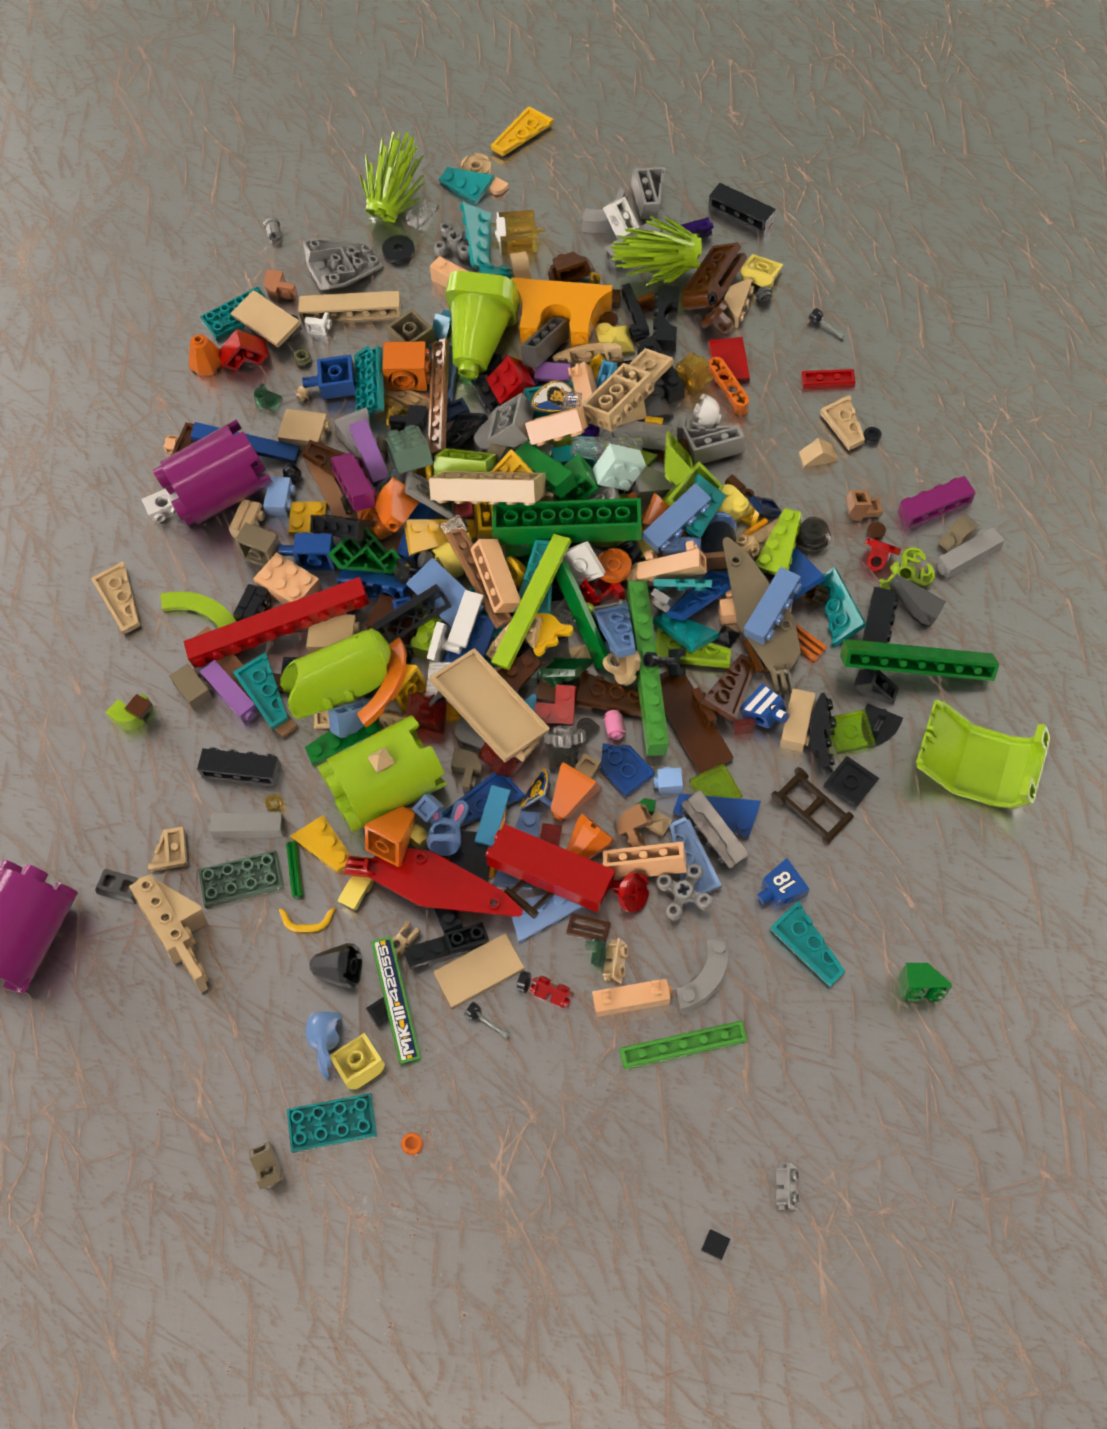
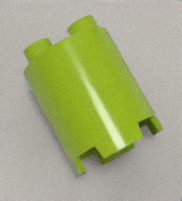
(364, 793)

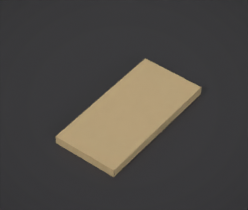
(489, 704)

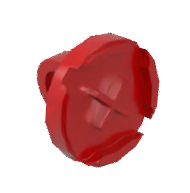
(881, 550)
(631, 891)

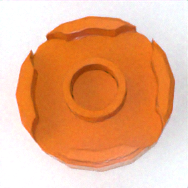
(616, 564)

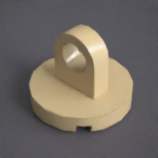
(624, 667)

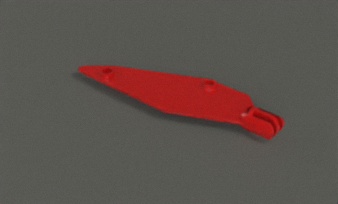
(434, 883)

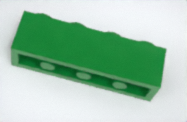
(558, 478)

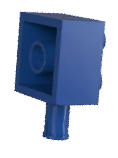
(334, 377)
(311, 551)

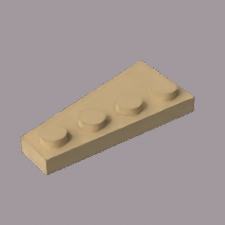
(117, 594)

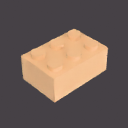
(557, 426)
(286, 580)

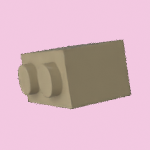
(191, 687)

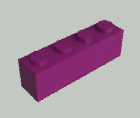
(354, 481)
(936, 501)

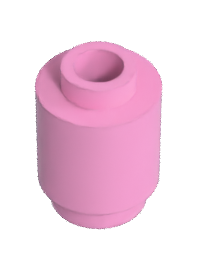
(614, 724)

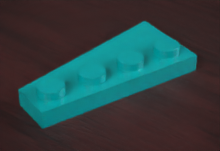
(477, 233)
(535, 558)
(841, 609)
(262, 689)
(804, 940)

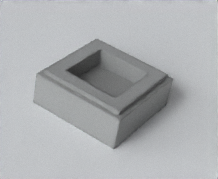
(682, 423)

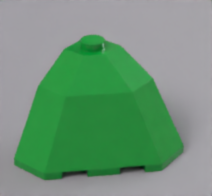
(364, 555)

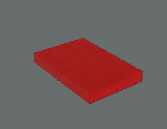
(733, 354)

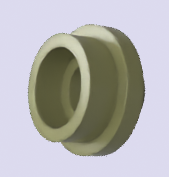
(302, 357)

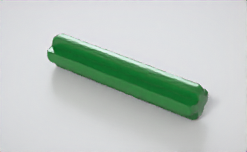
(294, 869)

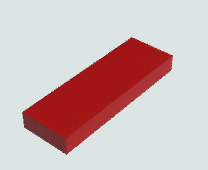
(828, 378)

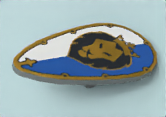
(550, 397)

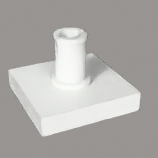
(583, 563)
(439, 643)

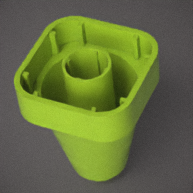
(480, 312)

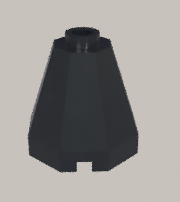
(338, 965)

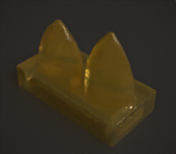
(395, 408)

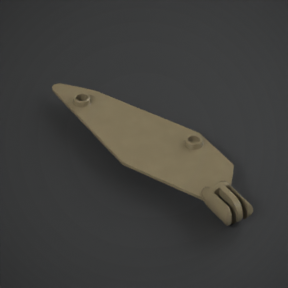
(747, 589)

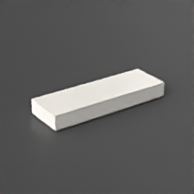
(465, 619)

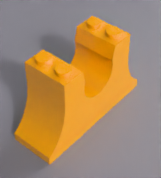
(578, 302)

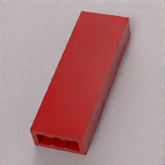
(550, 867)

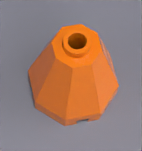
(203, 356)
(589, 838)

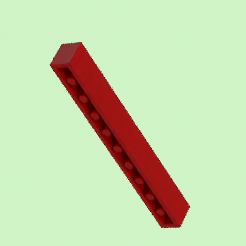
(276, 622)

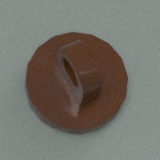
(718, 318)

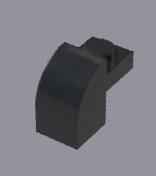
(416, 416)

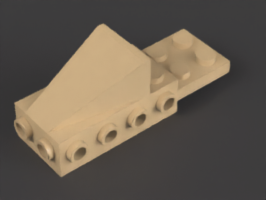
(624, 392)
(173, 921)

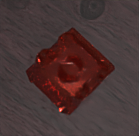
(427, 717)

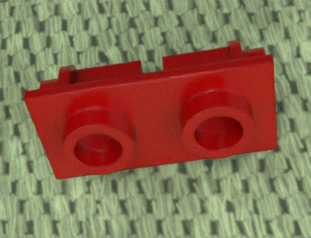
(544, 987)

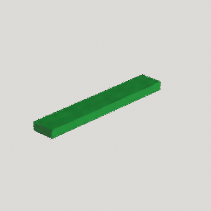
(581, 615)

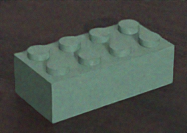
(408, 449)

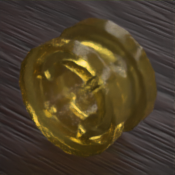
(271, 798)

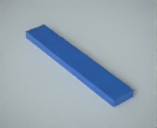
(262, 446)

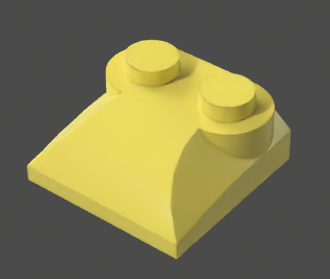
(761, 270)
(616, 335)
(735, 503)
(357, 1062)

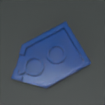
(625, 768)

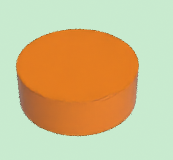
(412, 1144)

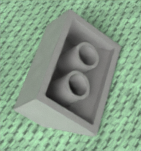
(509, 422)

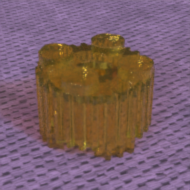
(694, 372)

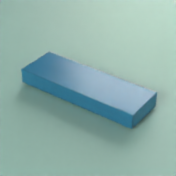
(492, 815)

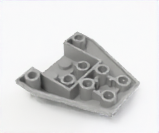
(339, 262)

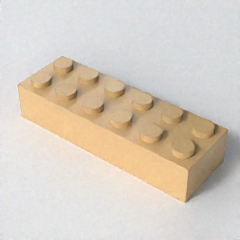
(487, 487)

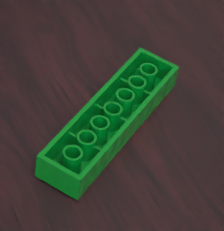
(576, 519)

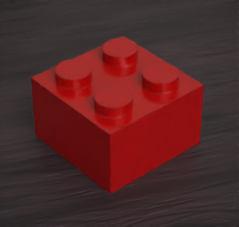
(509, 379)

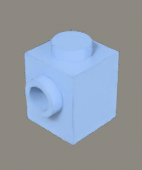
(668, 780)

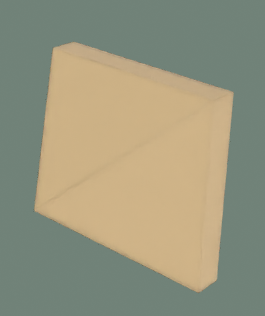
(381, 760)

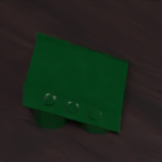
(564, 670)

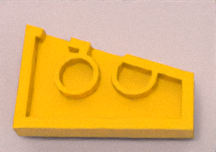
(323, 842)

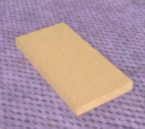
(265, 318)
(478, 971)

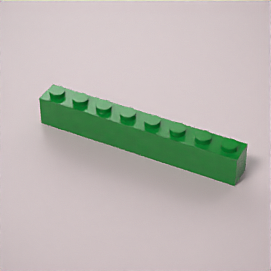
(919, 660)

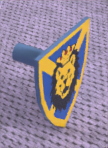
(538, 790)

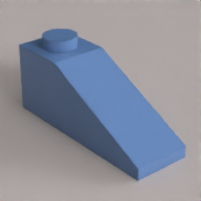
(345, 720)

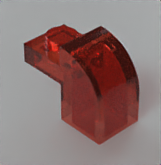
(497, 765)

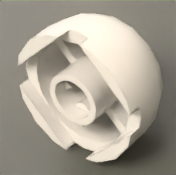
(706, 413)

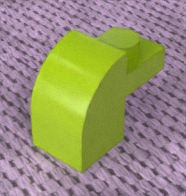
(122, 718)

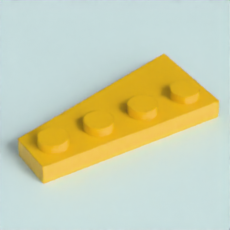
(523, 128)
(428, 535)

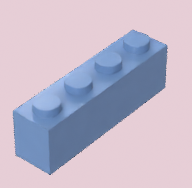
(676, 518)
(772, 606)

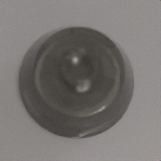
(813, 535)

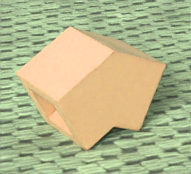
(170, 442)

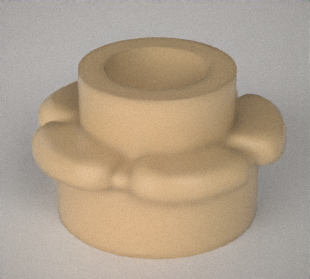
(302, 393)

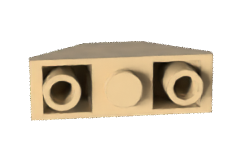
(738, 300)

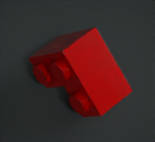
(242, 348)
(563, 710)

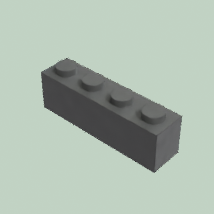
(544, 342)

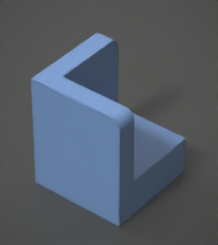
(427, 807)

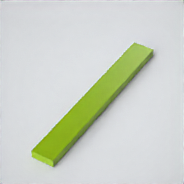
(531, 602)

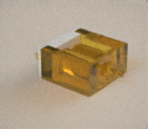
(520, 232)

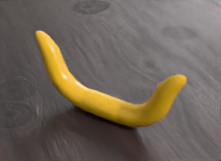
(307, 927)

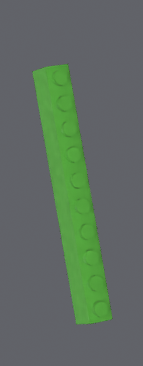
(647, 678)

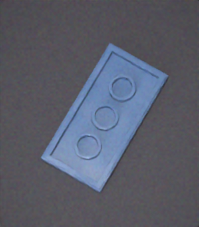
(432, 574)

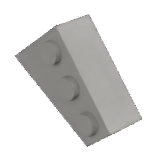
(647, 190)
(714, 443)

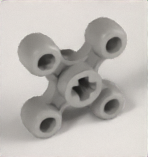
(454, 242)
(691, 896)

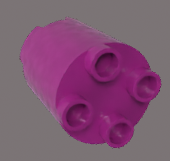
(212, 474)
(28, 921)

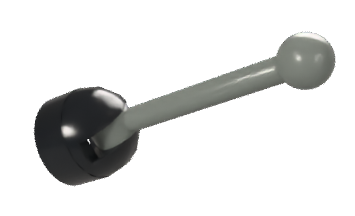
(817, 316)
(474, 1012)

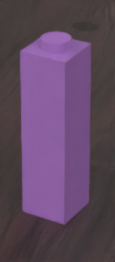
(368, 452)
(229, 692)

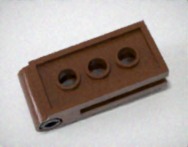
(713, 277)

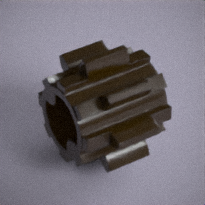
(817, 596)

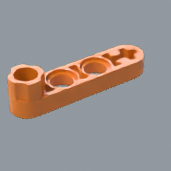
(740, 405)

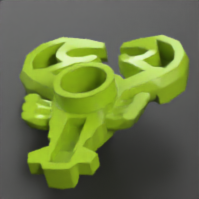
(909, 571)

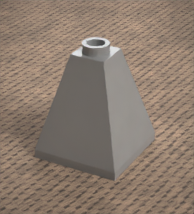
(342, 428)
(648, 483)

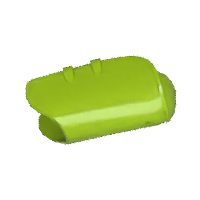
(336, 673)

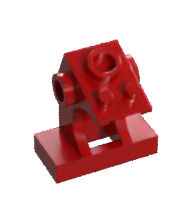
(608, 590)

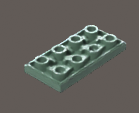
(240, 879)

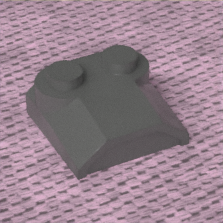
(657, 404)

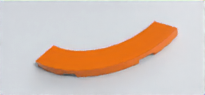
(390, 686)

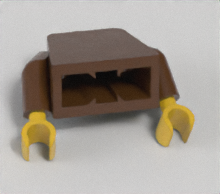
(572, 267)

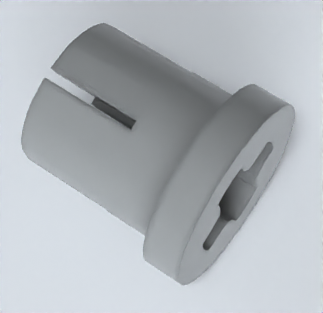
(272, 226)

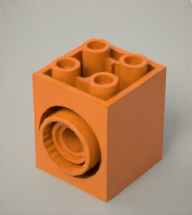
(406, 366)

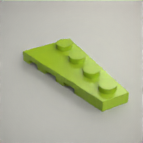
(781, 543)
(709, 655)

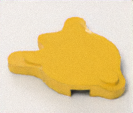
(549, 633)

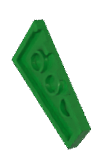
(331, 744)

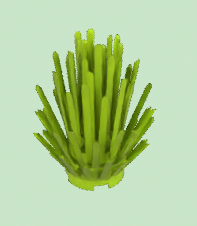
(385, 191)
(663, 251)

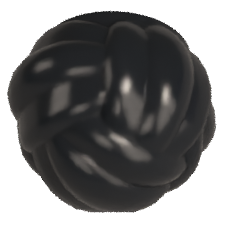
(292, 472)

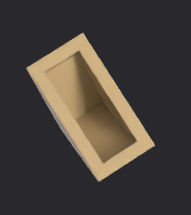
(818, 453)

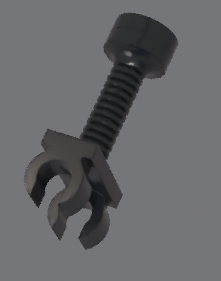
(651, 660)

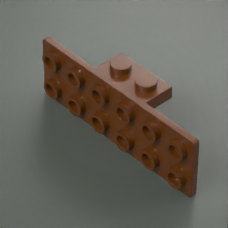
(693, 723)

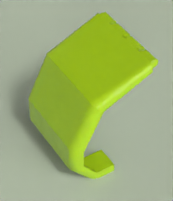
(981, 761)

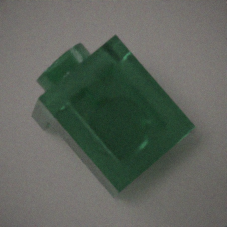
(267, 399)
(599, 955)

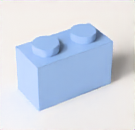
(279, 496)

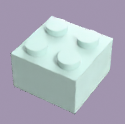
(618, 467)

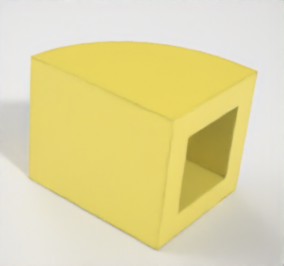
(419, 837)

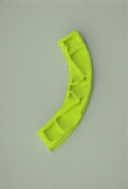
(199, 603)

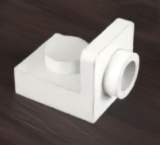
(318, 326)

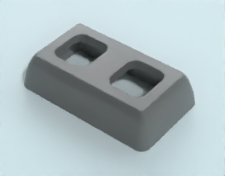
(114, 891)

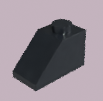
(876, 685)

